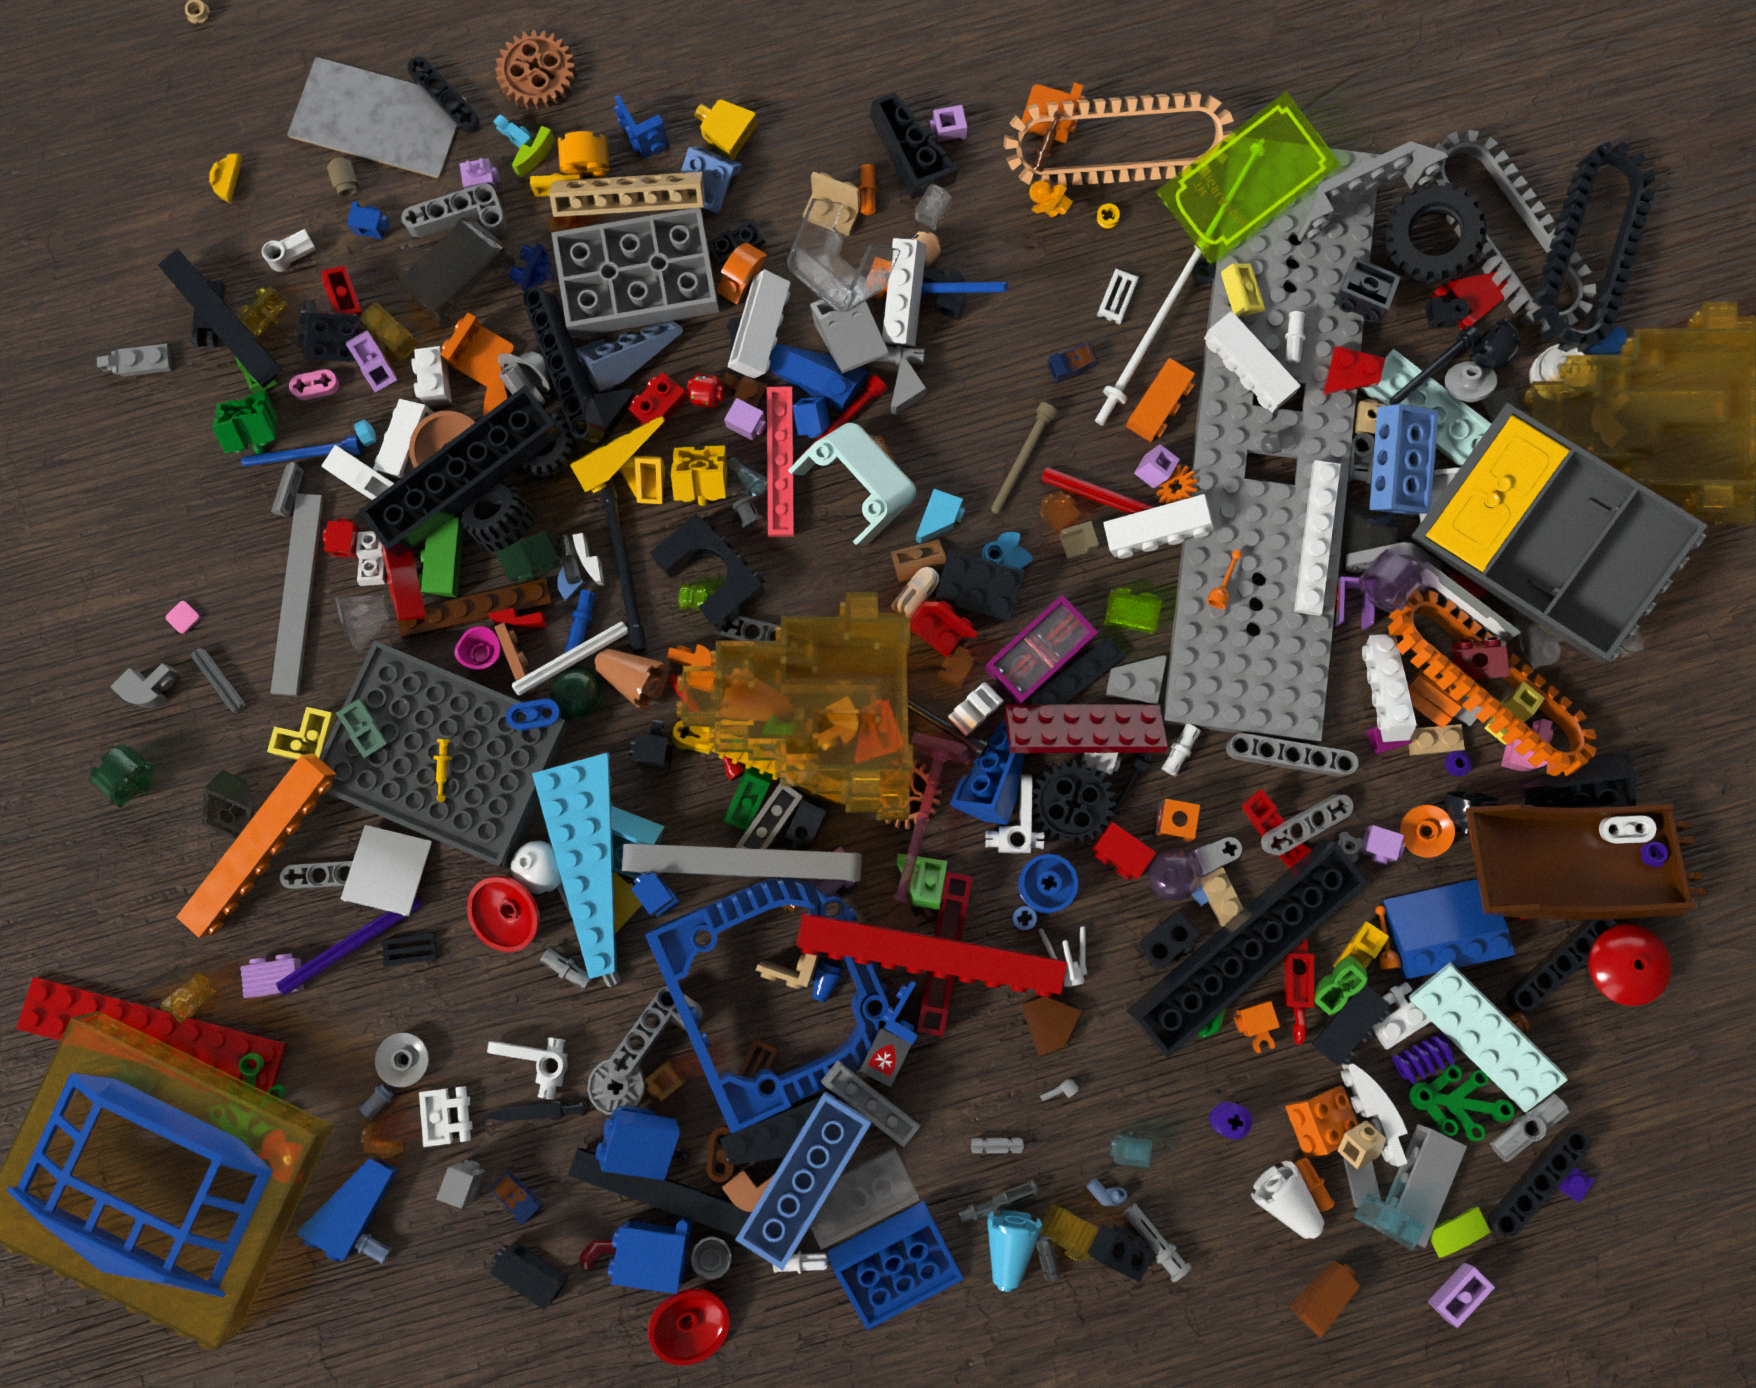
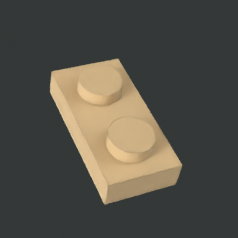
(1436, 740)
(1221, 895)

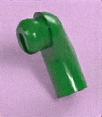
(1213, 1026)

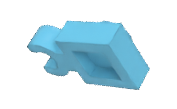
(516, 135)

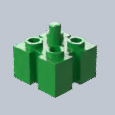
(245, 423)

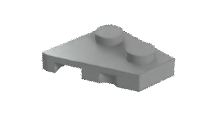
(1137, 681)

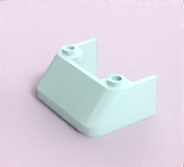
(888, 485)

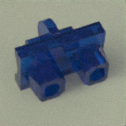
(535, 270)

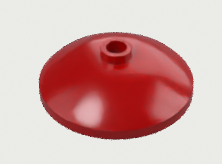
(496, 921)
(1614, 970)
(690, 1338)

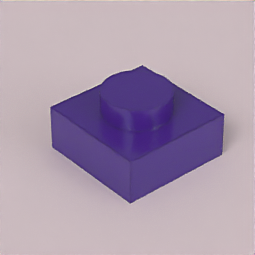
(1576, 1185)

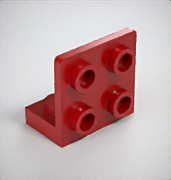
(940, 626)

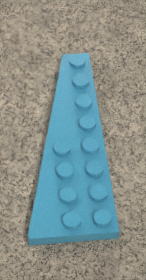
(579, 827)

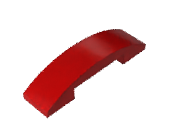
(1264, 817)

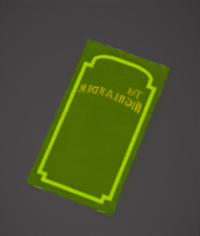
(1248, 177)

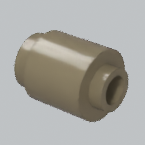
(342, 177)

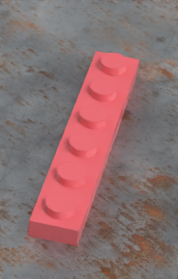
(780, 461)

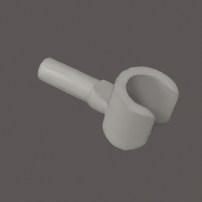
(1067, 1086)

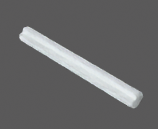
(569, 658)

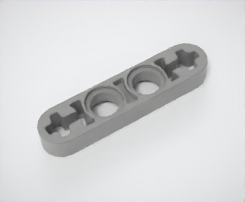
(1306, 822)
(332, 875)

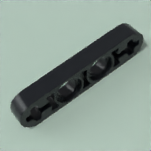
(442, 95)

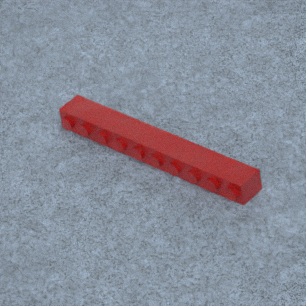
(930, 953)

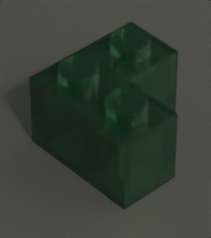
(527, 557)

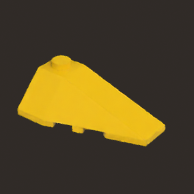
(605, 461)

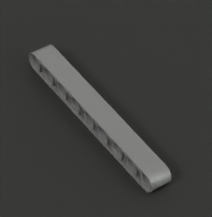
(741, 862)

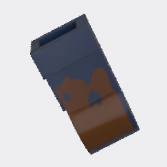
(1072, 362)
(516, 1197)

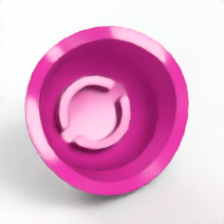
(478, 648)

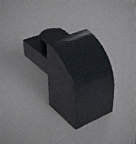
(947, 303)

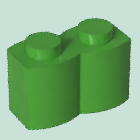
(1334, 989)

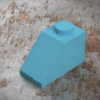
(940, 515)

